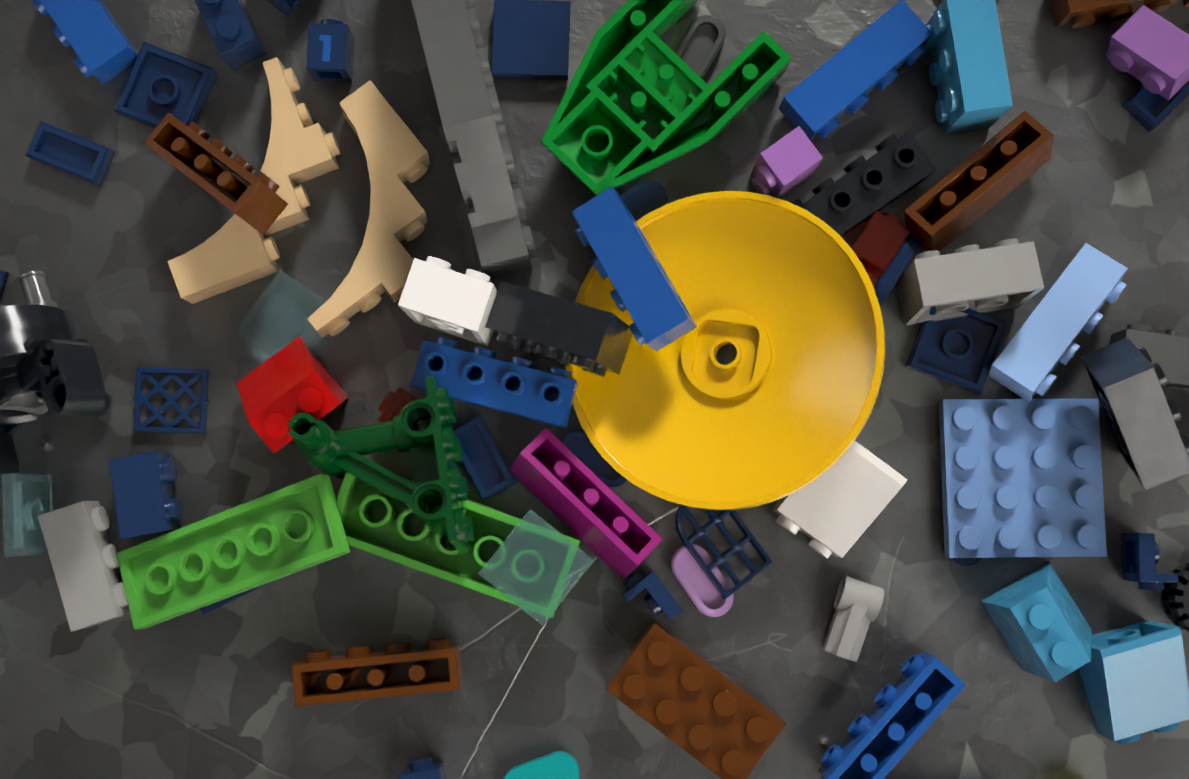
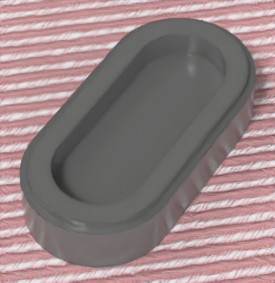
(701, 44)

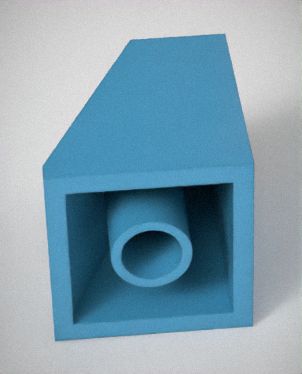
(1041, 624)
(1137, 680)

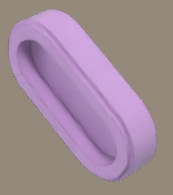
(698, 585)

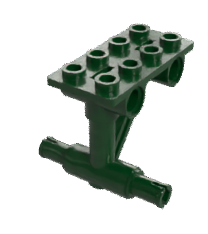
(428, 436)

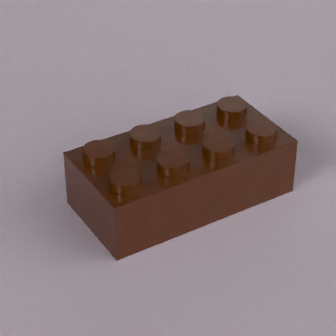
(694, 704)

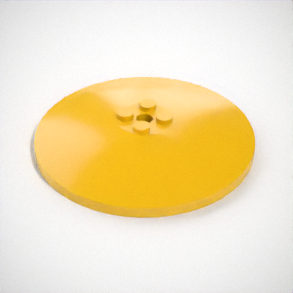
(802, 371)

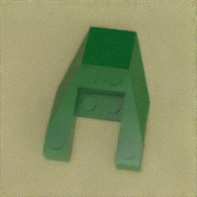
(642, 104)

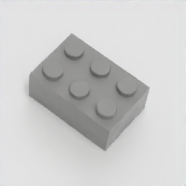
(970, 279)

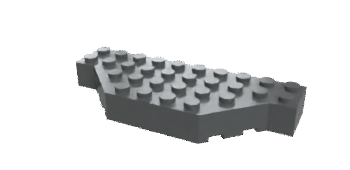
(475, 134)

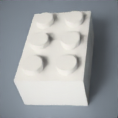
(449, 299)

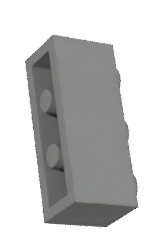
(84, 564)

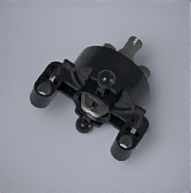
(43, 366)

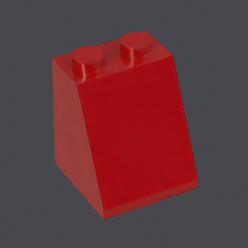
(285, 386)

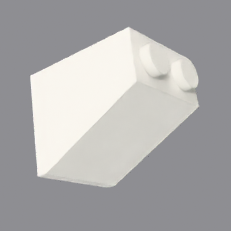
(841, 501)

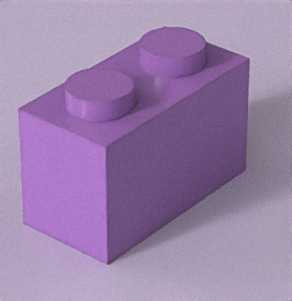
(1152, 52)
(785, 164)

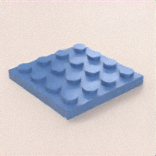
(1021, 478)

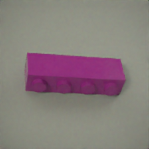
(584, 504)

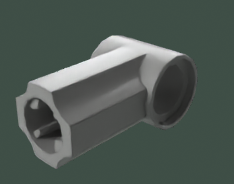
(855, 607)

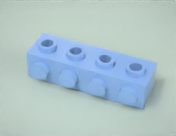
(1057, 323)

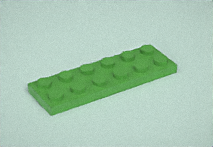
(233, 552)

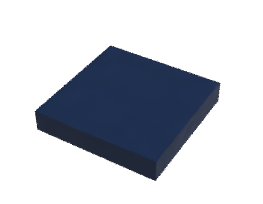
(531, 39)
(164, 84)
(957, 349)

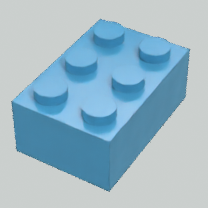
(968, 65)

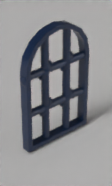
(721, 558)

